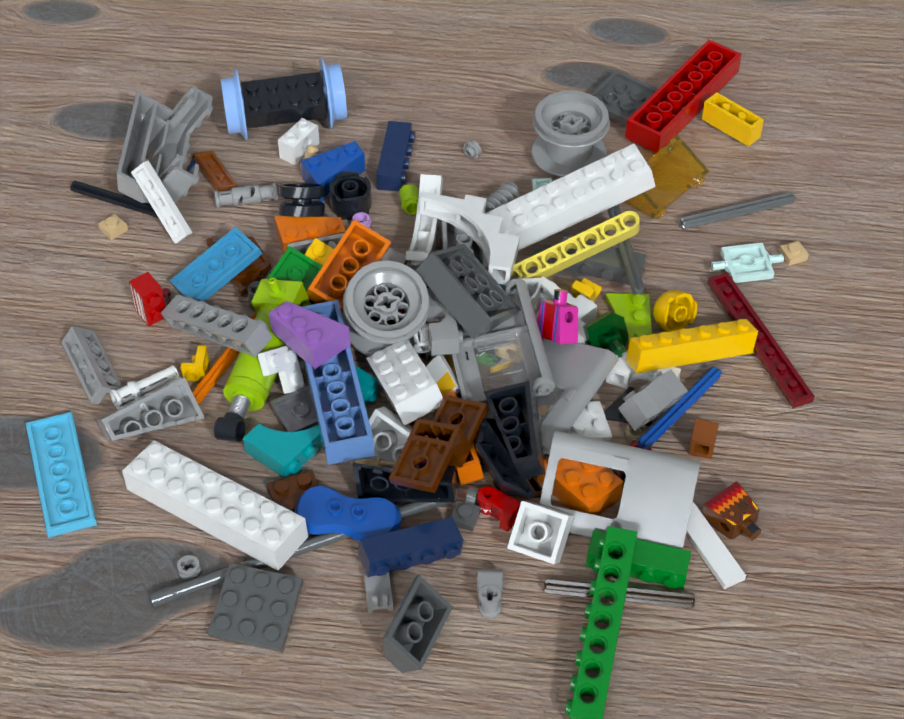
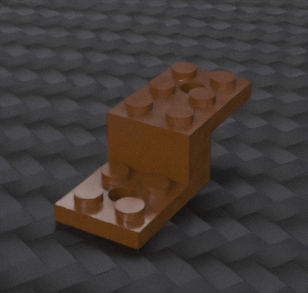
(438, 444)

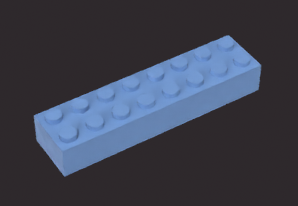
(339, 400)

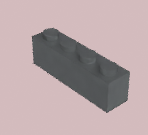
(606, 264)

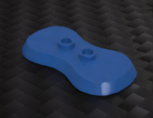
(332, 512)

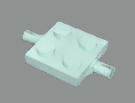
(747, 262)

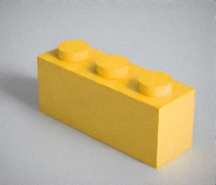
(732, 119)

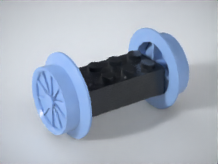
(284, 99)

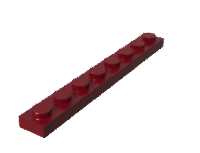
(765, 347)

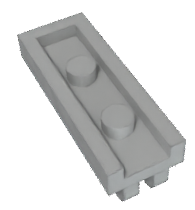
(378, 592)

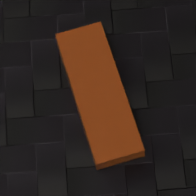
(215, 171)

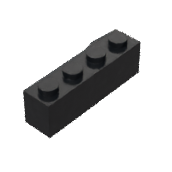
(374, 482)

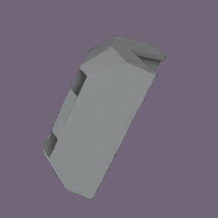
(163, 139)

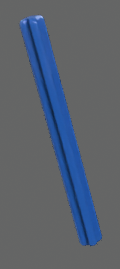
(678, 408)

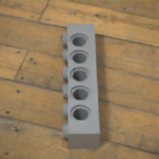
(217, 325)

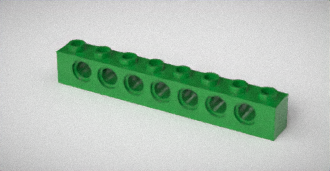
(618, 542)

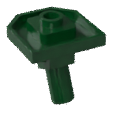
(607, 333)

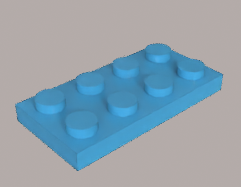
(216, 266)

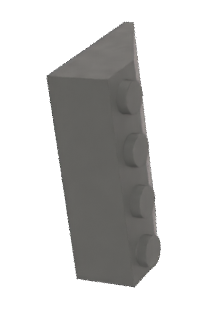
(467, 290)

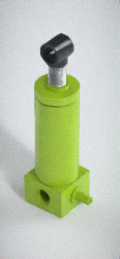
(246, 385)

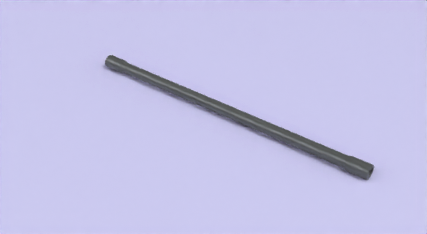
(173, 592)

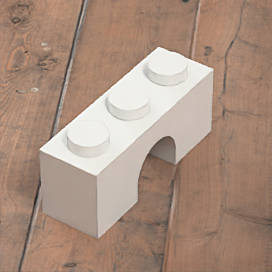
(623, 374)

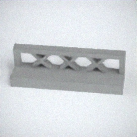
(86, 363)

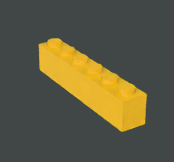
(691, 345)

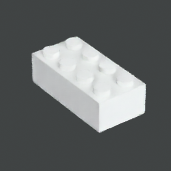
(405, 381)

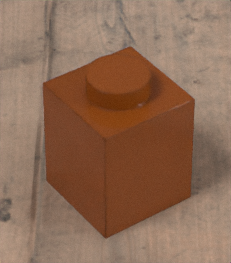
(703, 438)

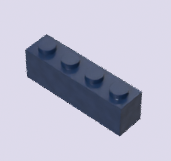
(394, 156)
(410, 547)

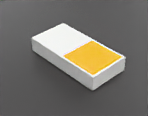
(443, 375)

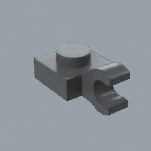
(467, 513)

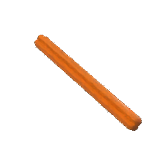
(215, 372)

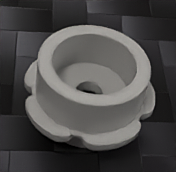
(472, 149)

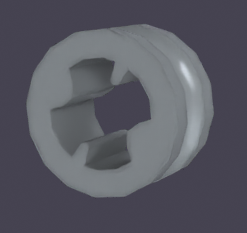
(186, 562)

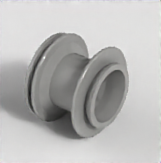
(569, 132)
(390, 285)

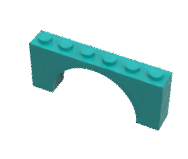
(289, 451)

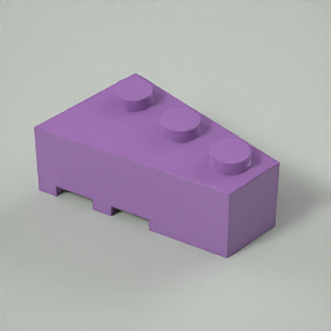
(309, 333)

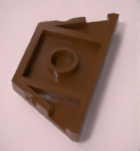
(252, 273)

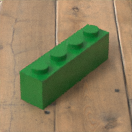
(650, 562)

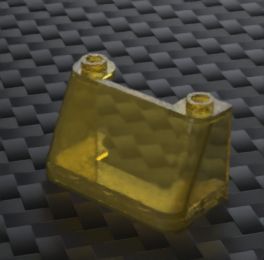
(674, 173)

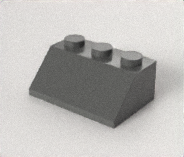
(415, 626)

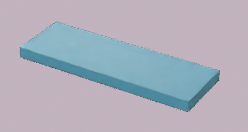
(60, 474)

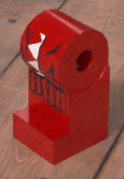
(499, 506)

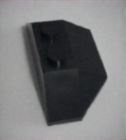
(498, 462)

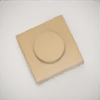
(112, 226)
(793, 253)

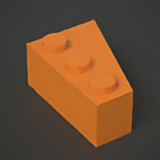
(305, 228)

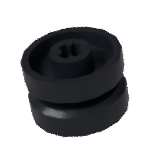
(302, 199)

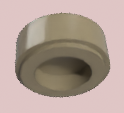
(632, 435)

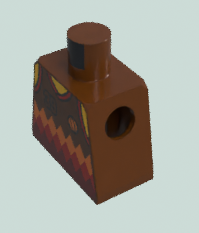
(732, 513)

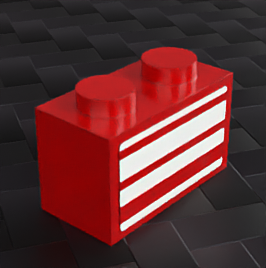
(147, 298)

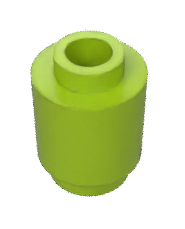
(409, 198)

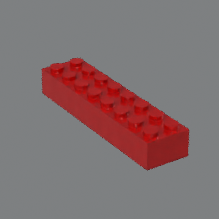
(682, 96)

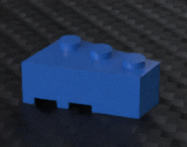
(327, 165)

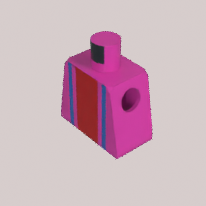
(558, 319)

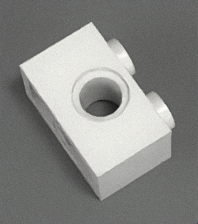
(296, 141)

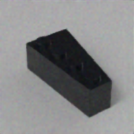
(518, 421)

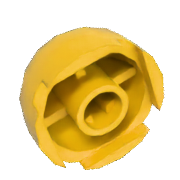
(674, 310)

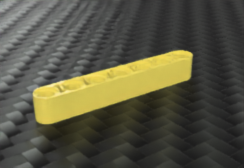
(578, 243)

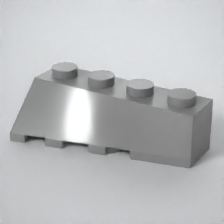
(155, 410)

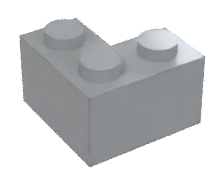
(652, 399)

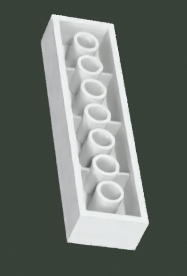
(576, 196)
(216, 504)

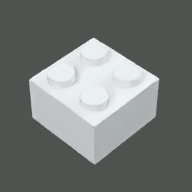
(540, 532)

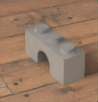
(444, 335)

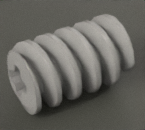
(502, 196)

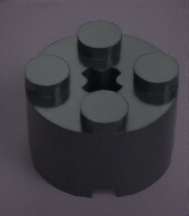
(350, 195)

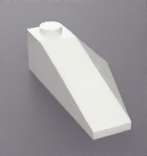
(388, 434)

